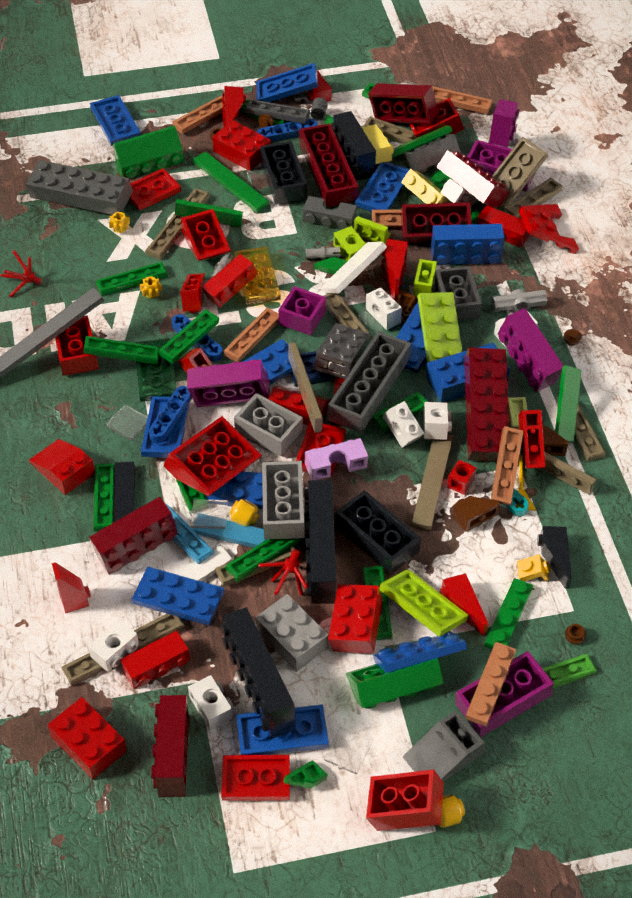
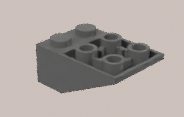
(446, 747)

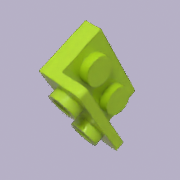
(371, 231)

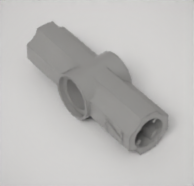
(519, 300)

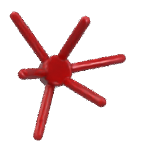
(27, 276)
(291, 565)

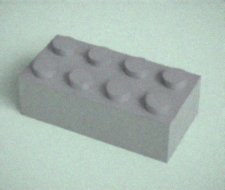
(283, 500)

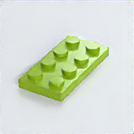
(439, 325)
(423, 602)

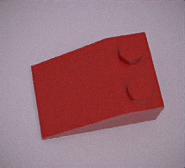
(447, 116)
(204, 235)
(394, 265)
(64, 465)

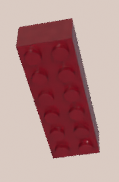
(328, 165)
(485, 402)

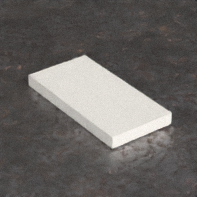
(353, 267)

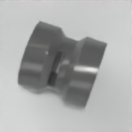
(319, 109)

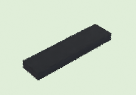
(124, 489)

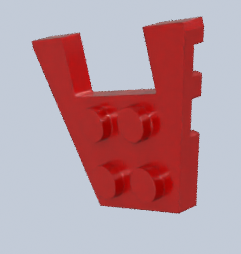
(540, 224)

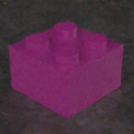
(504, 123)
(302, 310)

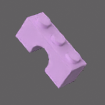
(349, 453)

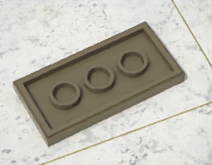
(519, 168)

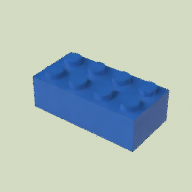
(467, 244)
(448, 375)

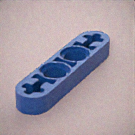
(270, 132)
(215, 347)
(166, 412)

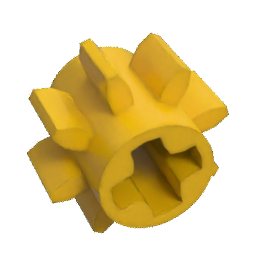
(119, 222)
(150, 287)

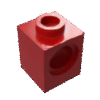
(461, 477)

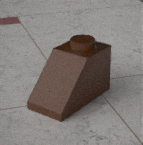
(554, 443)
(474, 511)

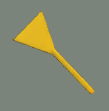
(521, 490)

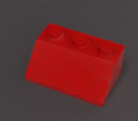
(293, 401)

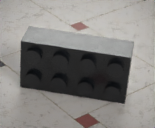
(355, 145)
(283, 172)
(378, 531)

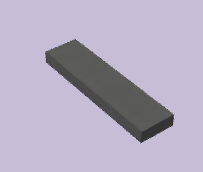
(278, 111)

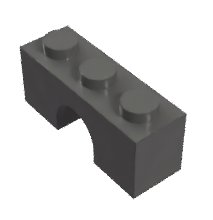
(339, 218)

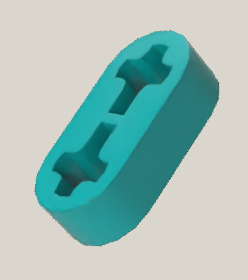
(518, 499)

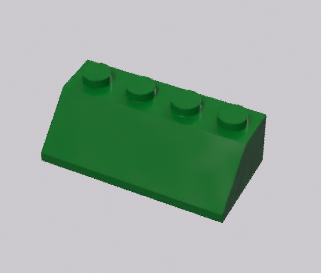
(148, 152)
(374, 685)

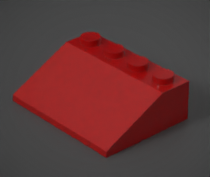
(211, 457)

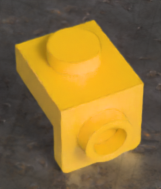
(533, 568)

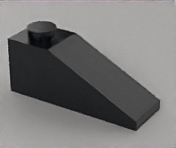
(556, 551)

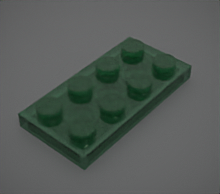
(155, 378)

